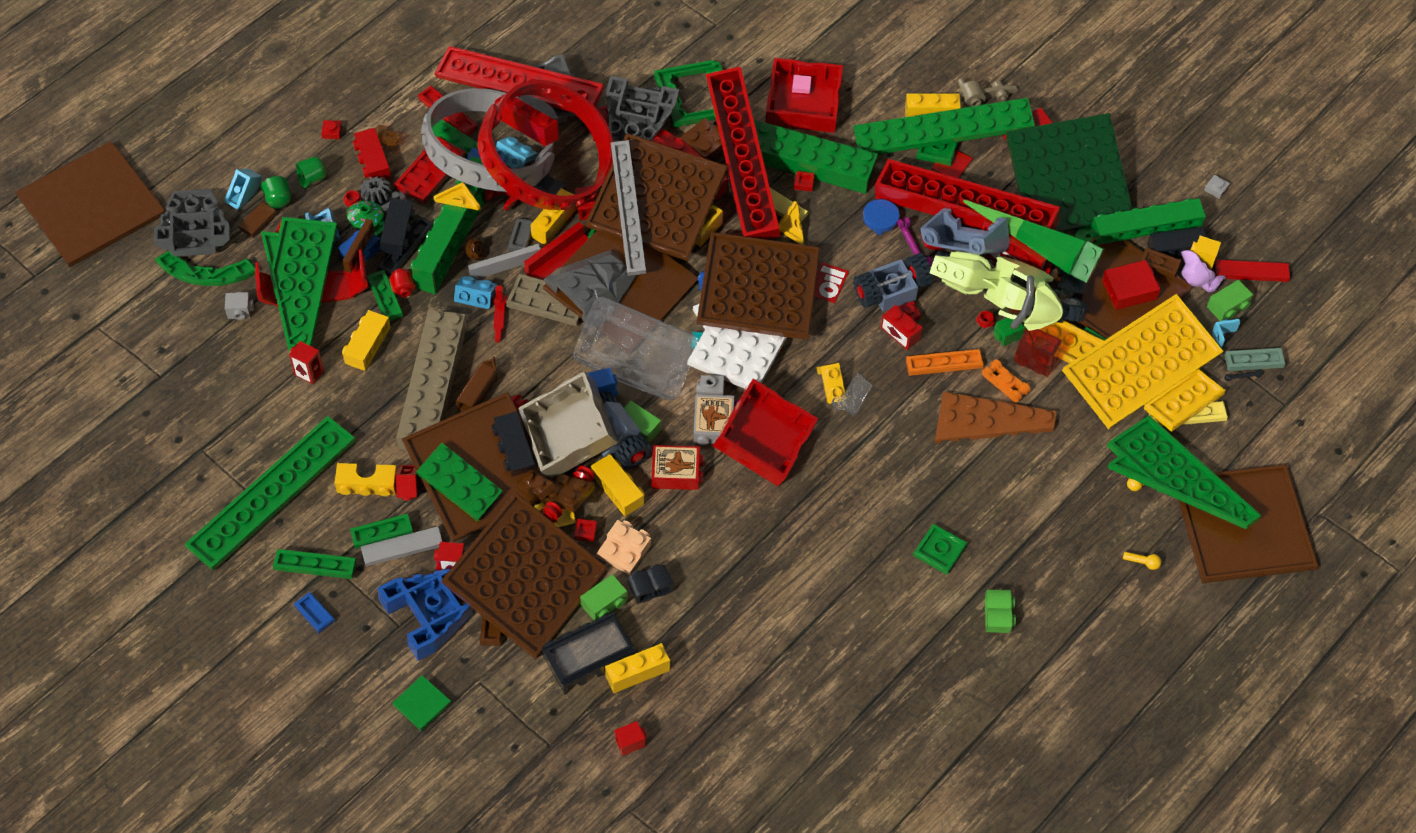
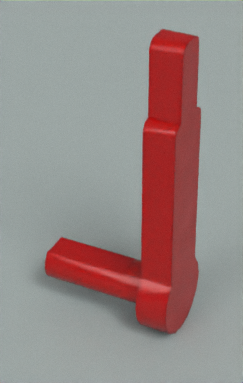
(499, 313)

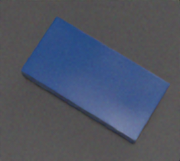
(314, 612)

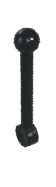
(1258, 373)

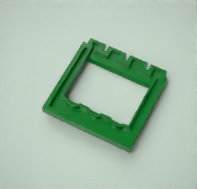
(665, 77)

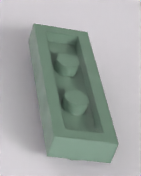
(1254, 359)

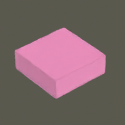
(801, 84)

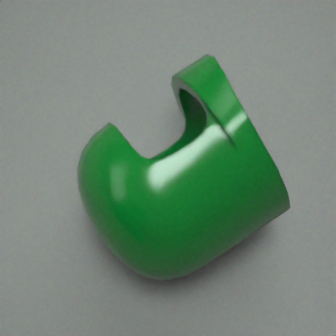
(313, 170)
(276, 191)

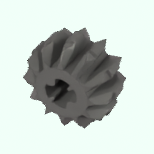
(376, 190)

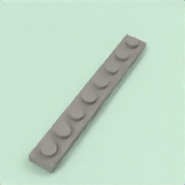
(628, 208)

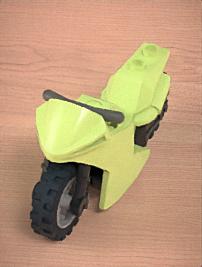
(1010, 288)

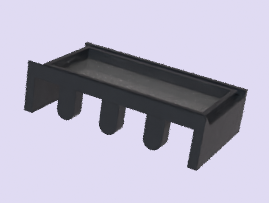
(587, 651)

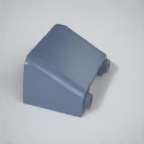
(947, 233)

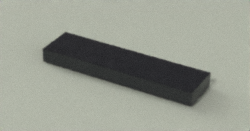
(417, 235)

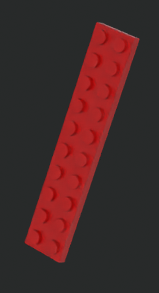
(503, 75)

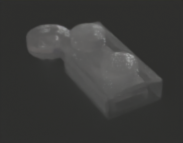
(853, 396)

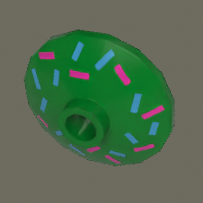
(364, 209)

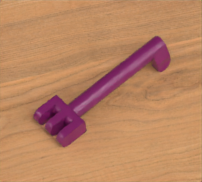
(903, 225)

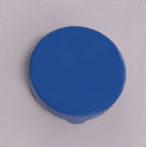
(881, 215)

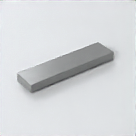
(502, 262)
(401, 546)

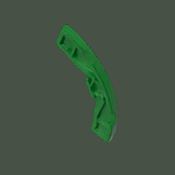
(205, 275)

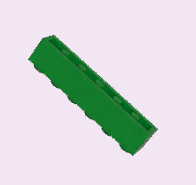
(1147, 220)

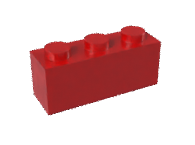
(371, 154)

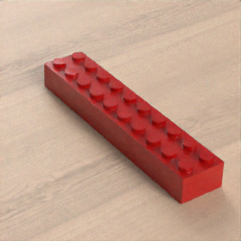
(742, 154)
(933, 191)

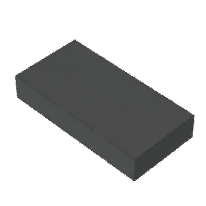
(521, 235)

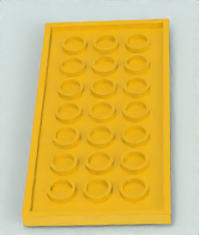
(1142, 361)

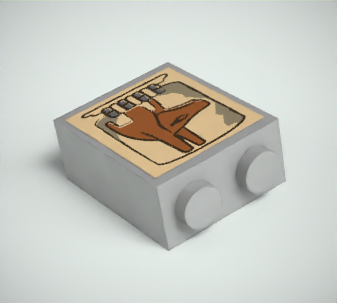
(710, 416)

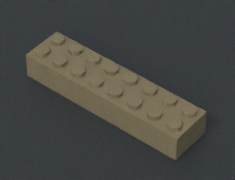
(432, 372)

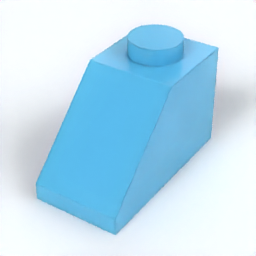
(242, 188)

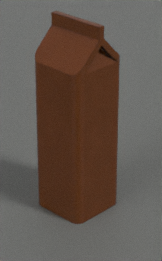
(478, 385)

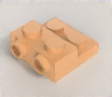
(624, 547)

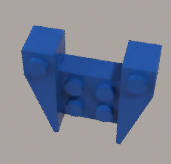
(432, 606)

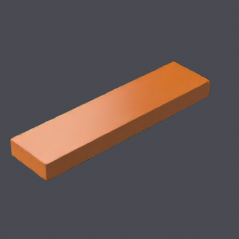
(944, 362)

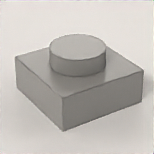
(1216, 186)

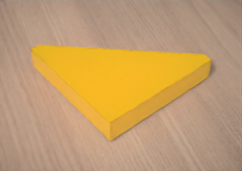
(458, 196)
(791, 224)

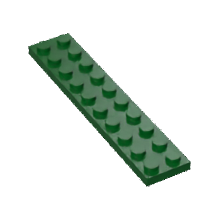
(944, 127)
(269, 493)

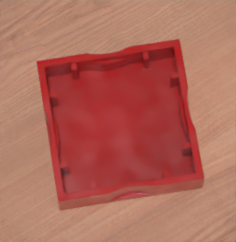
(801, 110)
(765, 432)

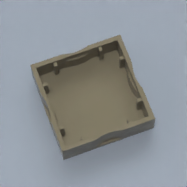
(568, 425)

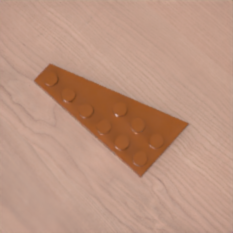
(984, 418)

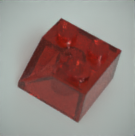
(1038, 351)

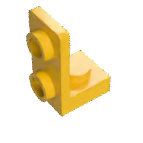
(832, 381)

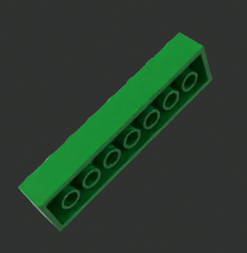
(827, 159)
(444, 241)

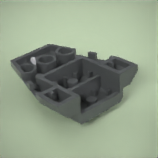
(637, 109)
(192, 224)
(592, 278)

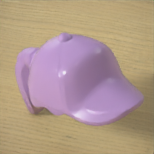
(1198, 274)

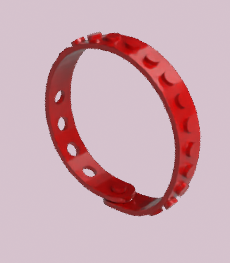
(516, 186)

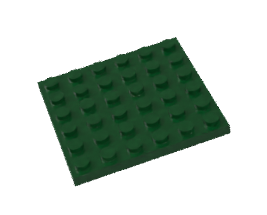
(1071, 167)

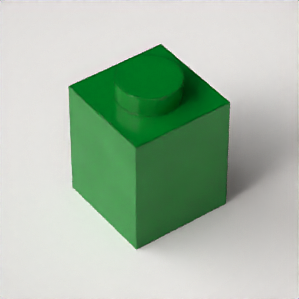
(1004, 332)

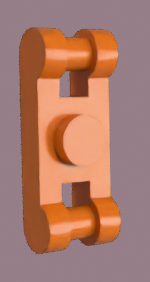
(1005, 381)

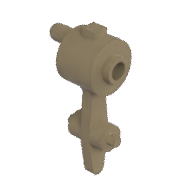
(974, 95)

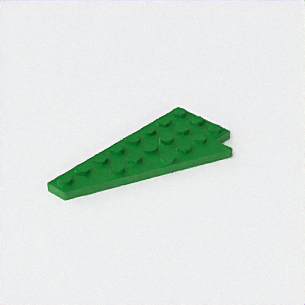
(299, 270)
(1161, 462)

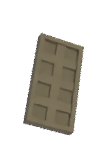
(530, 297)

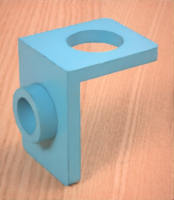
(1224, 326)

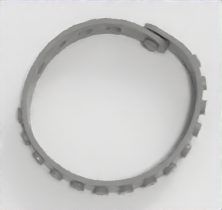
(461, 168)

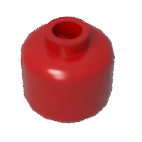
(402, 282)

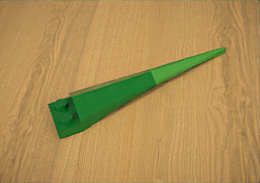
(1065, 251)

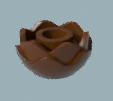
(474, 249)

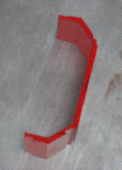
(338, 285)

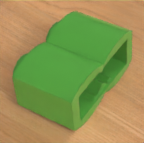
(999, 611)

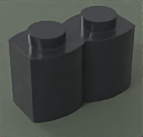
(650, 583)

